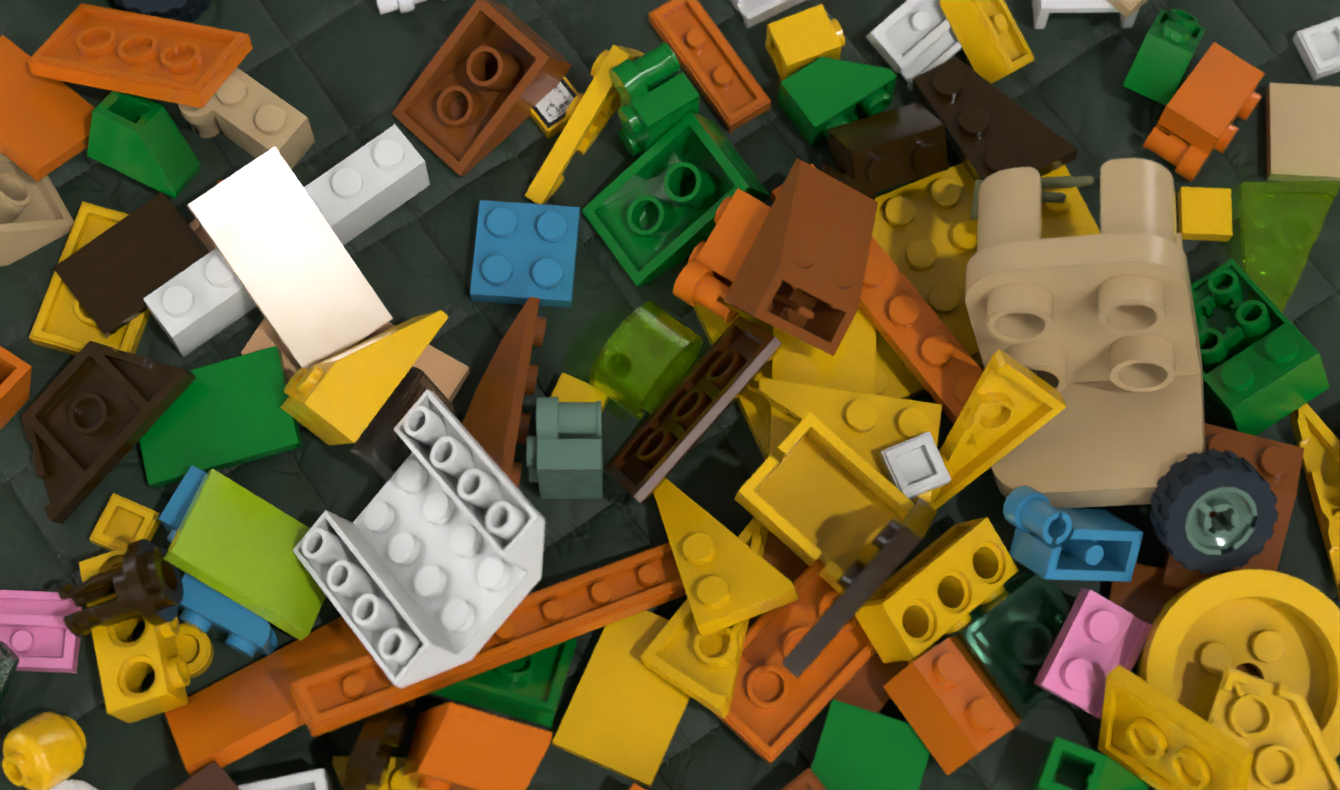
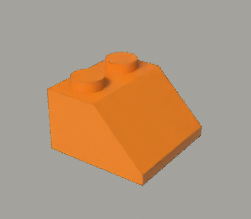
(951, 704)
(473, 750)

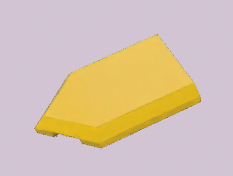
(1279, 731)

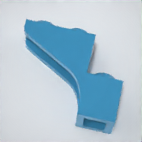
(203, 605)

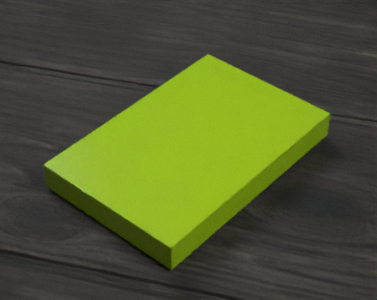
(247, 554)

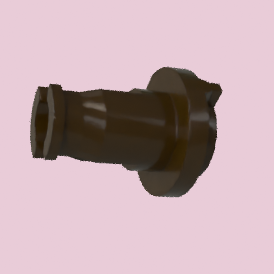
(142, 585)

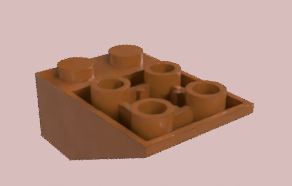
(808, 259)

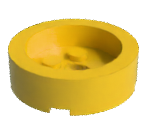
(1253, 619)

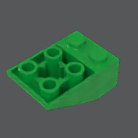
(1251, 353)

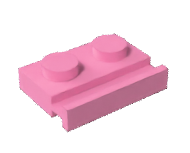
(36, 630)
(1088, 647)

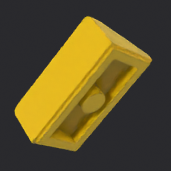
(988, 36)

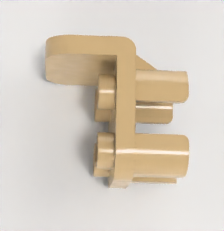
(1099, 323)

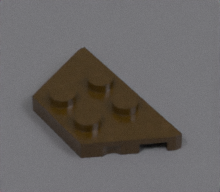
(94, 419)

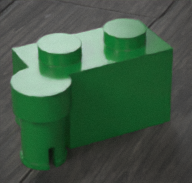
(651, 97)

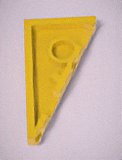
(587, 118)
(1322, 473)
(718, 570)

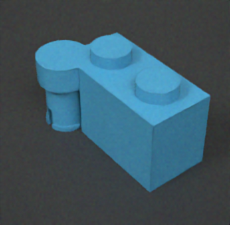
(1070, 540)

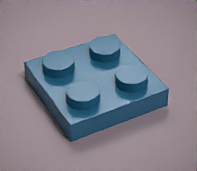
(525, 253)

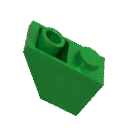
(1165, 55)
(834, 94)
(141, 143)
(1079, 768)

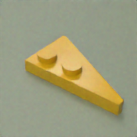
(997, 417)
(860, 419)
(703, 664)

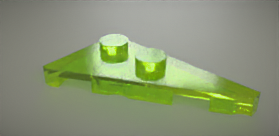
(1279, 230)

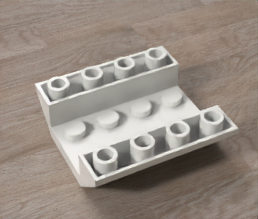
(432, 553)

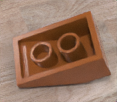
(480, 85)
(1280, 467)

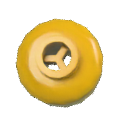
(43, 751)

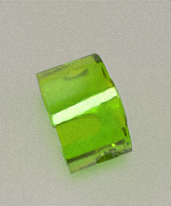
(645, 359)

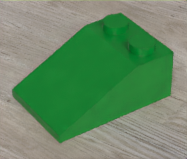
(670, 198)

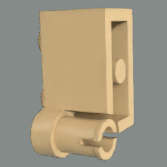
(252, 119)

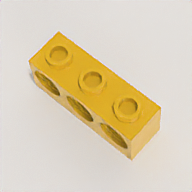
(962, 566)
(127, 663)

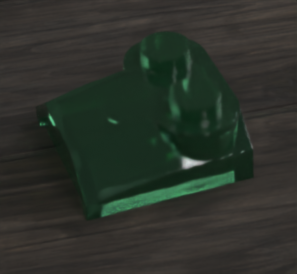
(1014, 637)

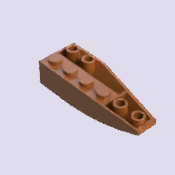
(496, 407)

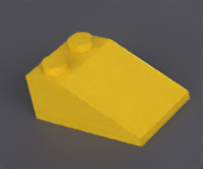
(350, 388)

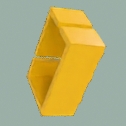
(822, 499)

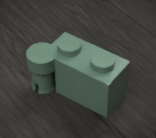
(567, 449)

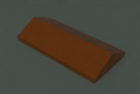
(692, 408)

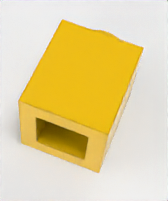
(803, 39)

